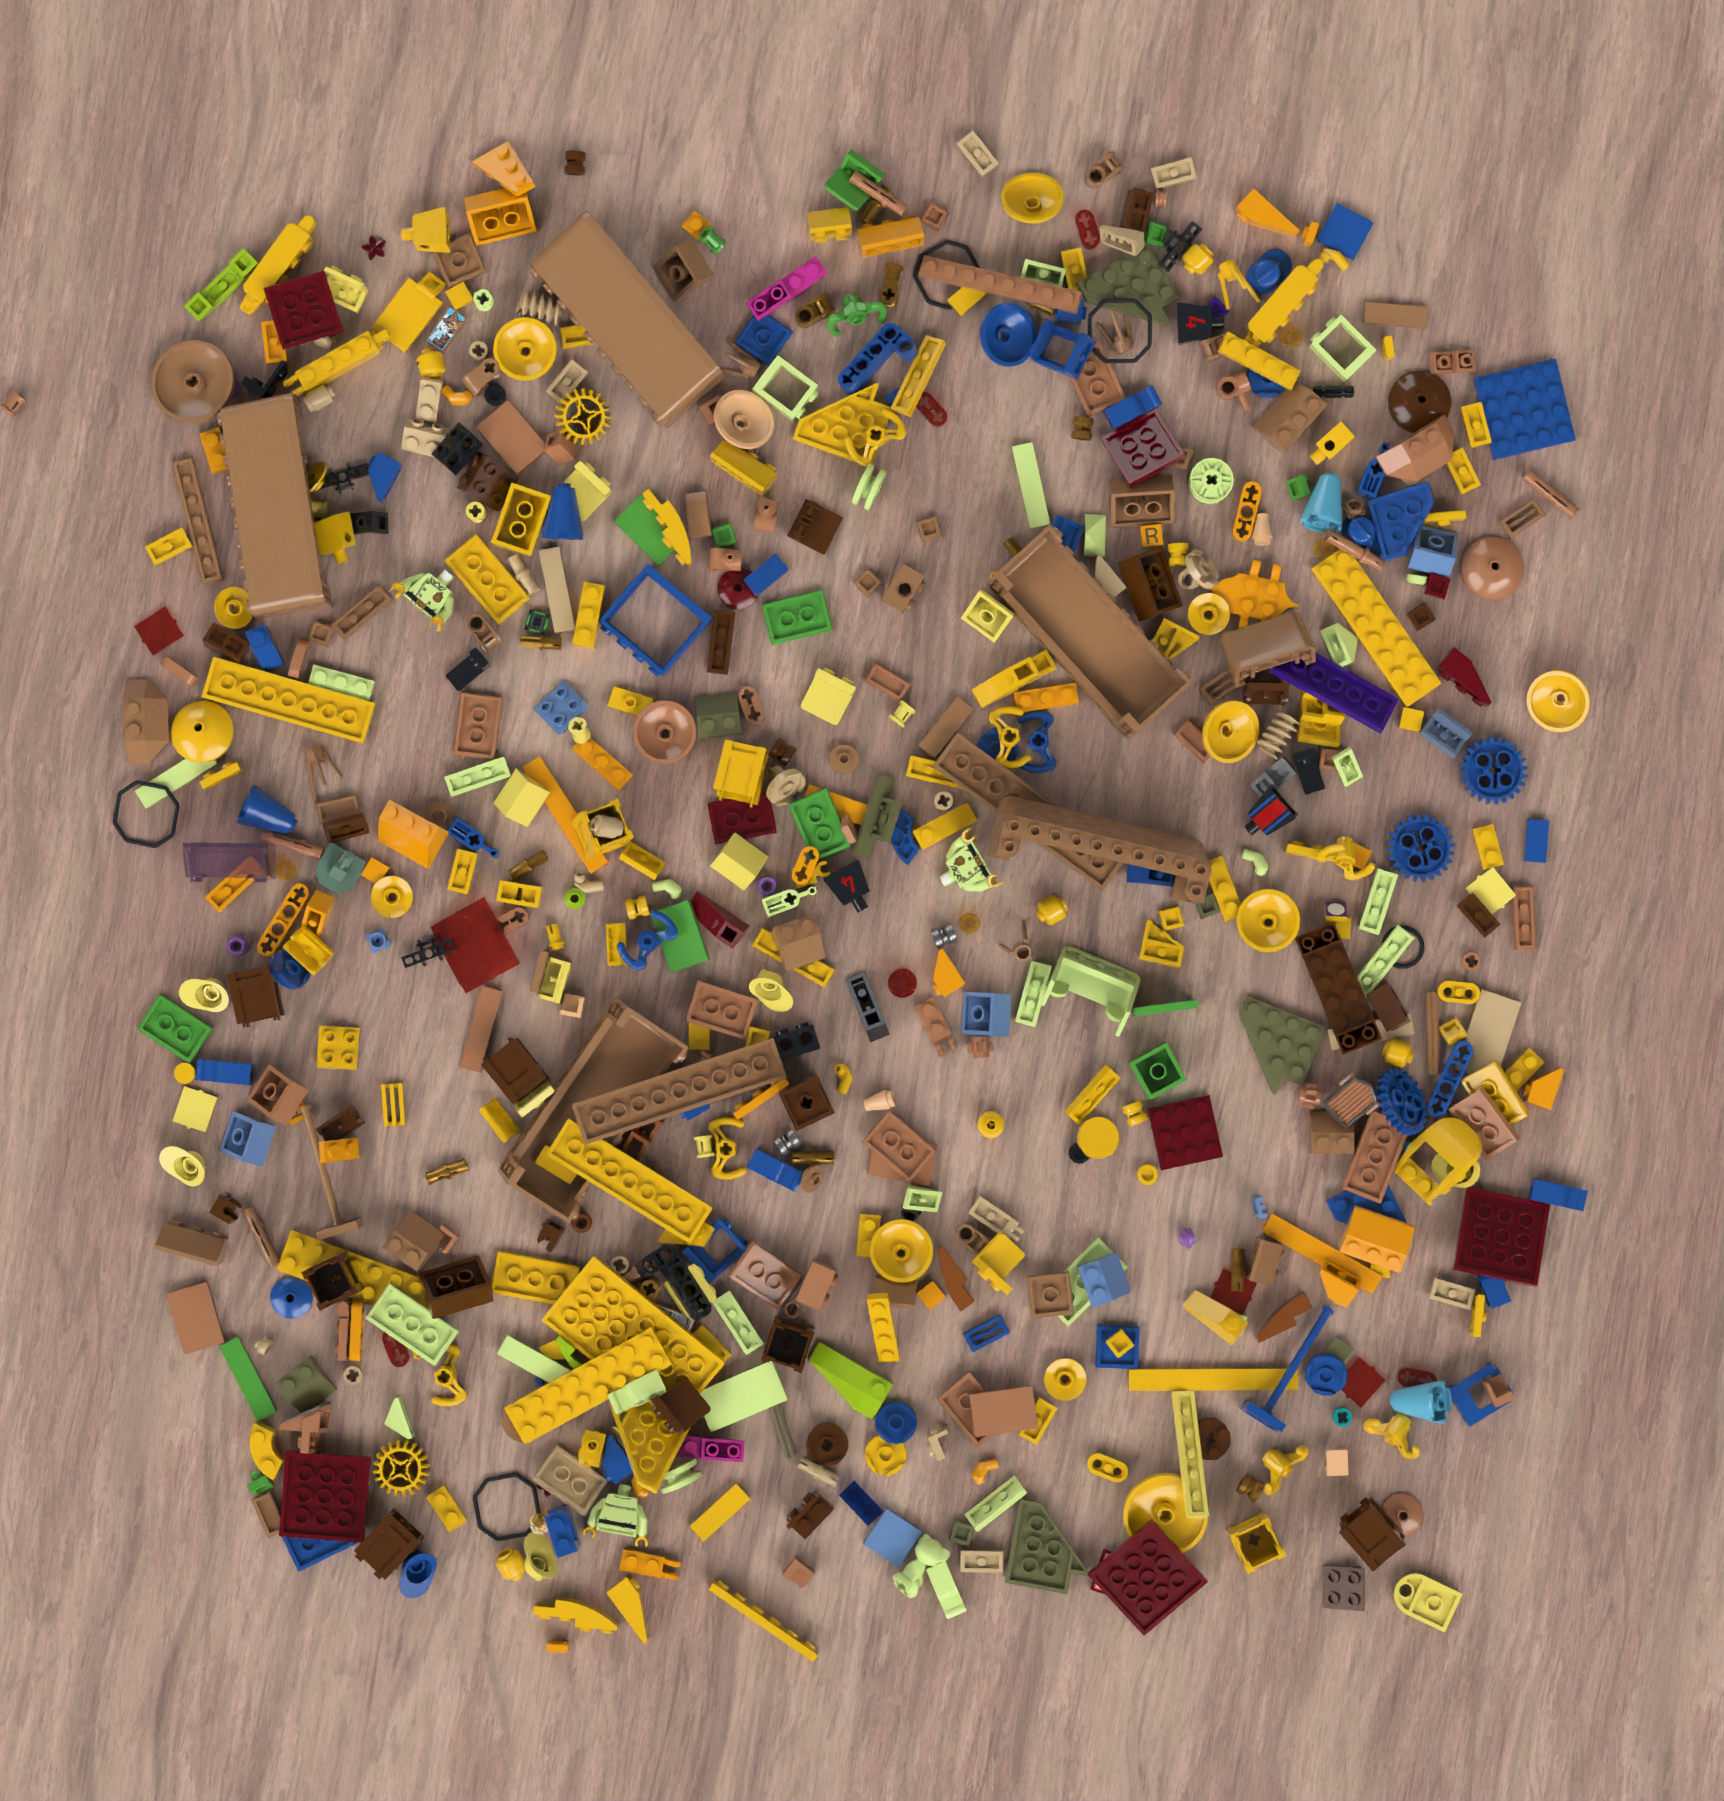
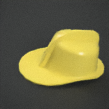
(770, 991)
(204, 994)
(184, 1165)
(1442, 1168)
(539, 1558)

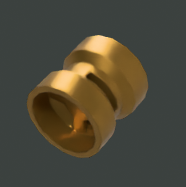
(1082, 428)
(1250, 1487)

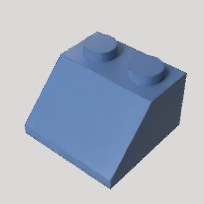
(1434, 551)
(986, 1014)
(247, 1138)
(1104, 1279)

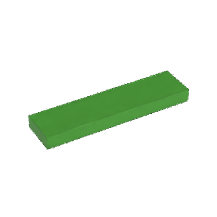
(248, 1378)

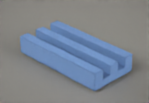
(1258, 1207)

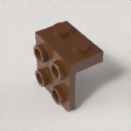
(487, 481)
(680, 1407)

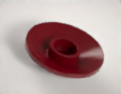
(732, 598)

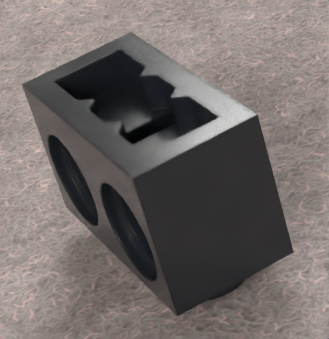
(457, 449)
(798, 1048)

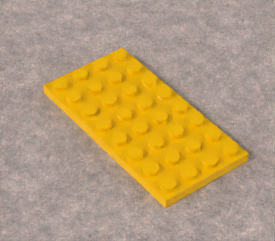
(607, 1310)

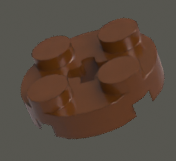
(1221, 1435)
(822, 1455)

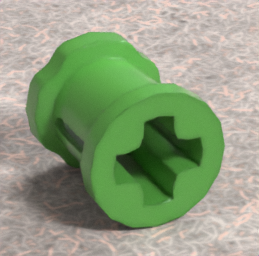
(712, 240)

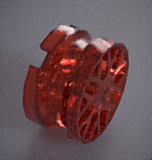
(902, 983)

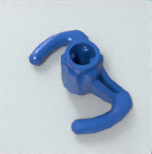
(1039, 741)
(649, 941)

